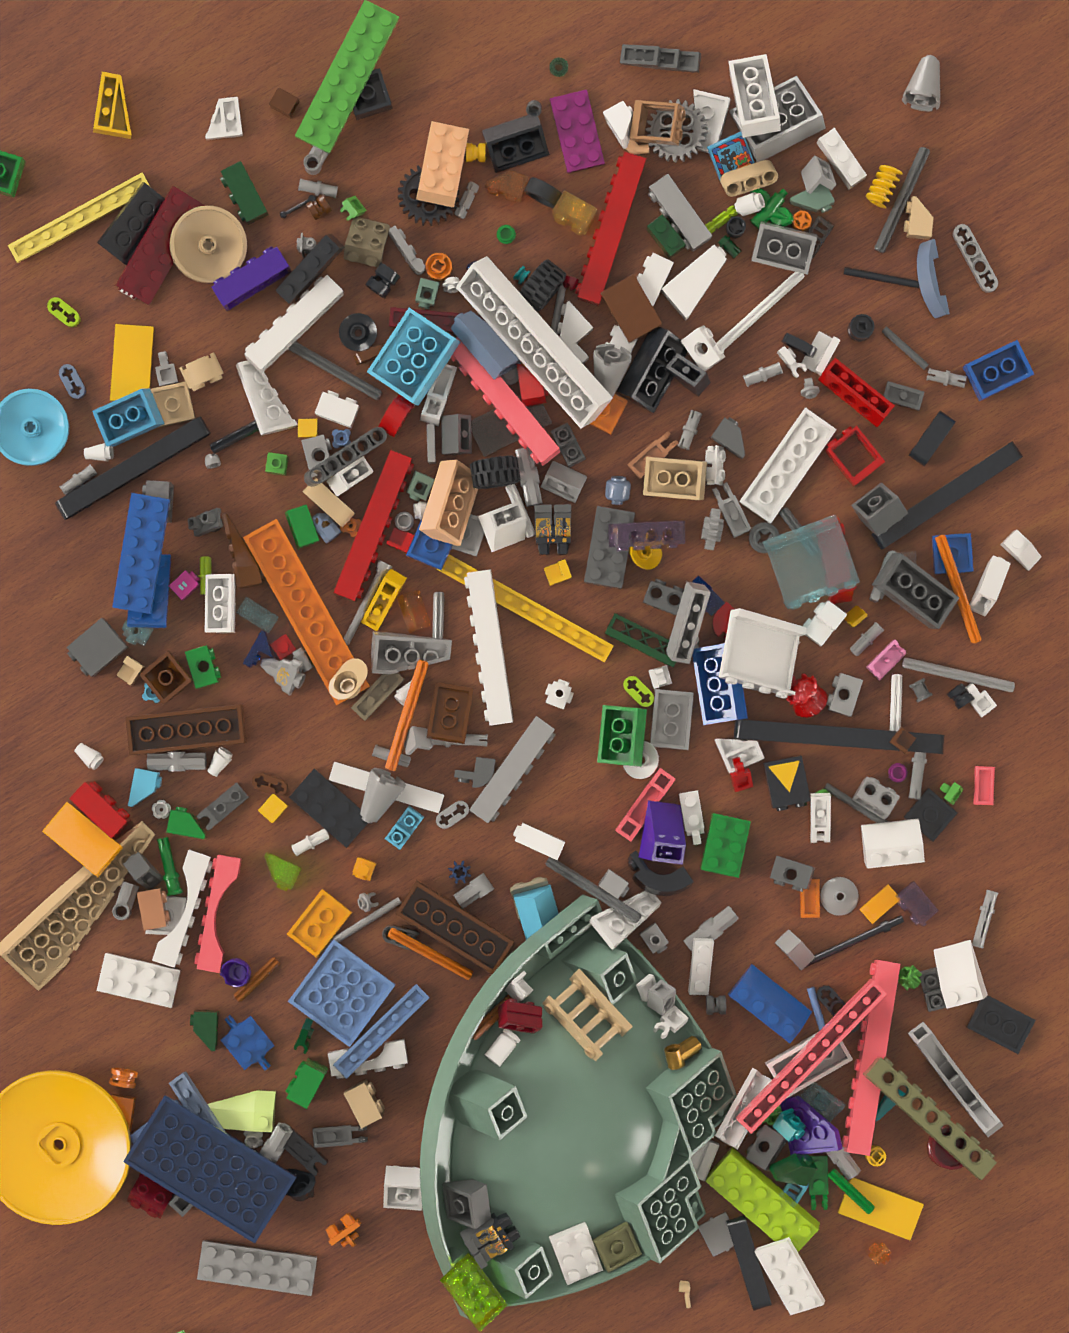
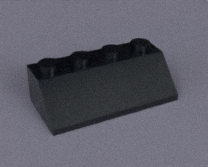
(647, 375)

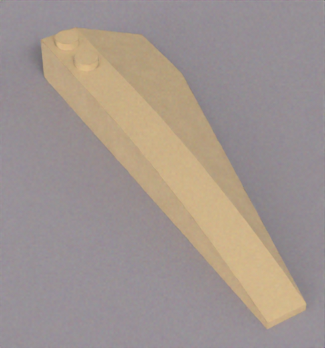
(55, 928)

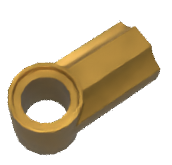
(678, 1053)

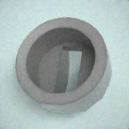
(212, 461)

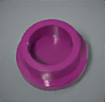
(897, 772)

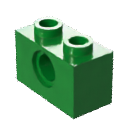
(194, 658)

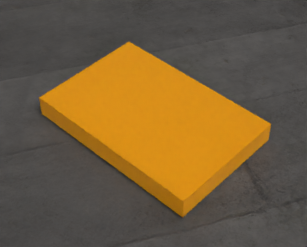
(319, 923)

